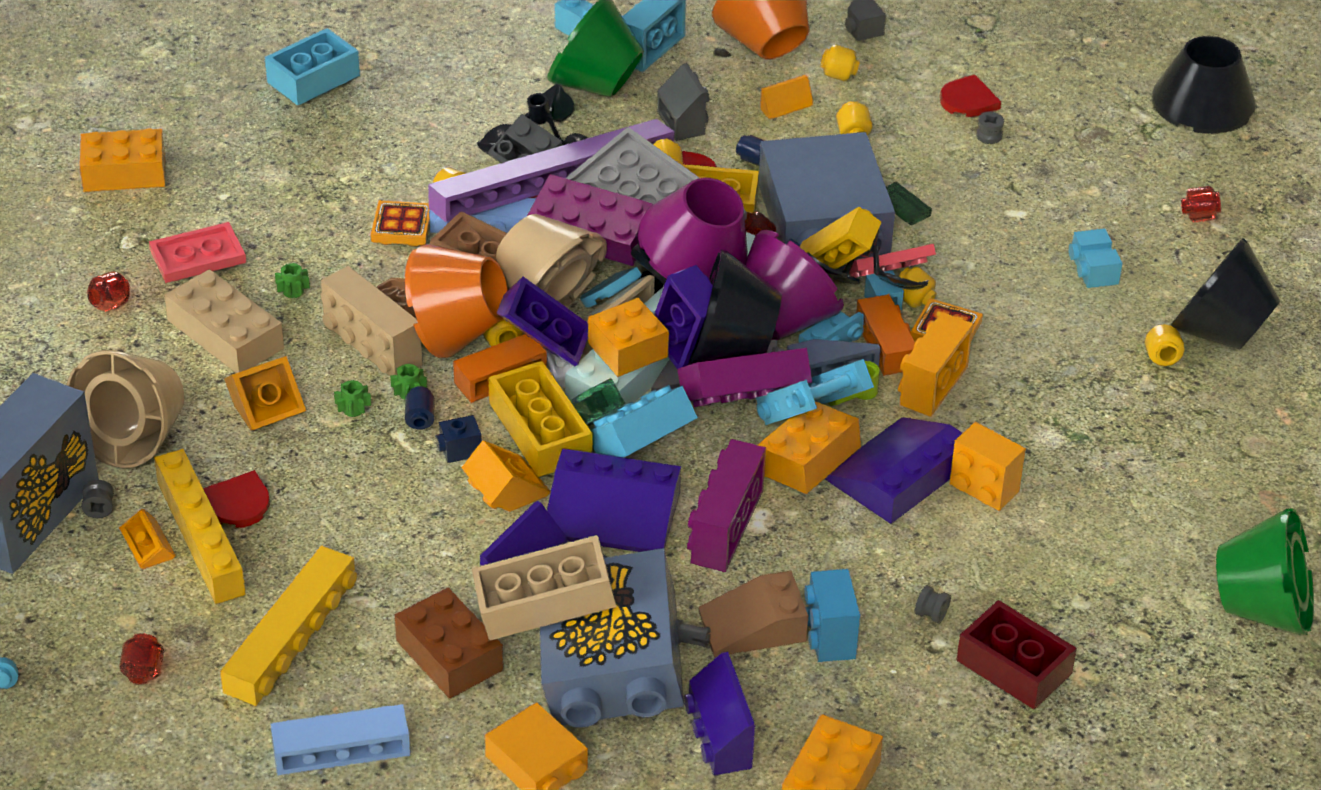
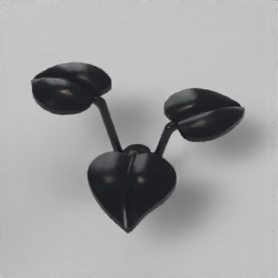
(542, 108)
(841, 274)

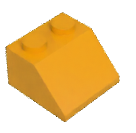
(265, 393)
(503, 477)

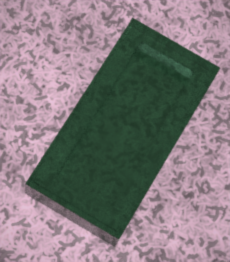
(907, 205)

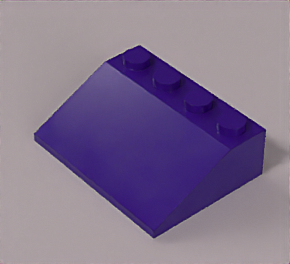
(898, 467)
(615, 498)

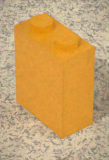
(536, 750)

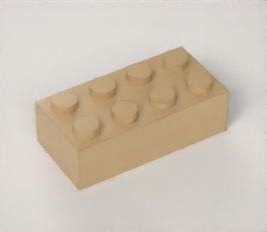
(224, 321)
(370, 321)
(543, 587)

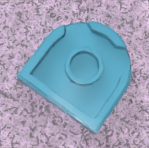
(610, 286)

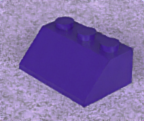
(683, 311)
(545, 320)
(528, 534)
(721, 717)

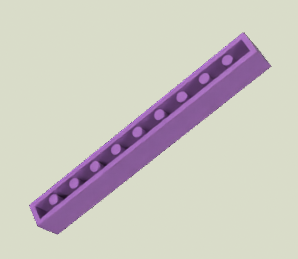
(524, 176)

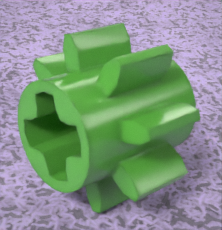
(292, 280)
(407, 377)
(352, 398)

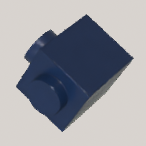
(458, 438)

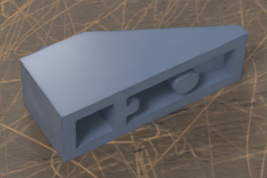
(830, 354)

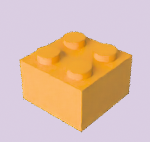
(628, 337)
(987, 466)

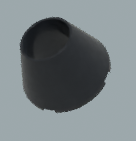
(1206, 87)
(1231, 301)
(739, 312)

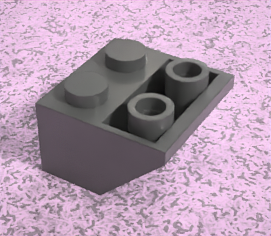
(683, 103)
(521, 140)

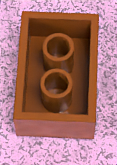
(448, 642)

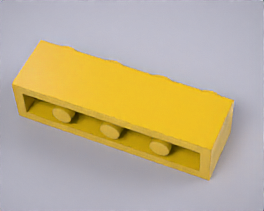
(843, 238)

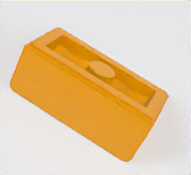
(786, 97)
(146, 540)

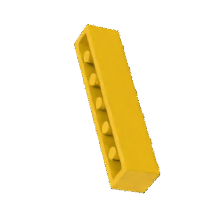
(199, 526)
(288, 626)

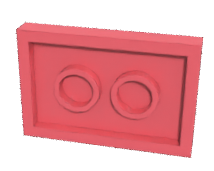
(197, 252)
(893, 260)

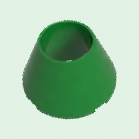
(598, 53)
(1266, 574)

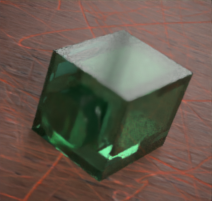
(598, 401)

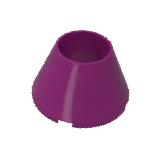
(693, 227)
(804, 285)

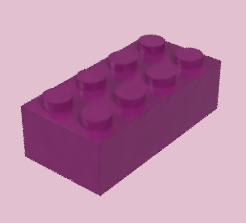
(595, 210)
(743, 376)
(726, 505)

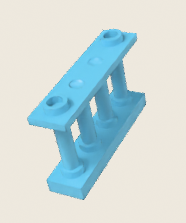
(823, 389)

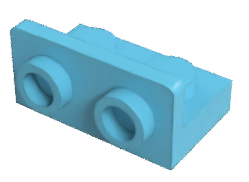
(836, 328)

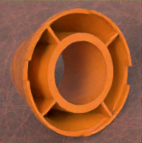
(764, 26)
(452, 297)

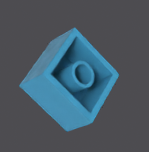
(832, 615)

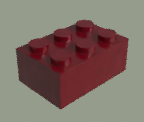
(1016, 654)

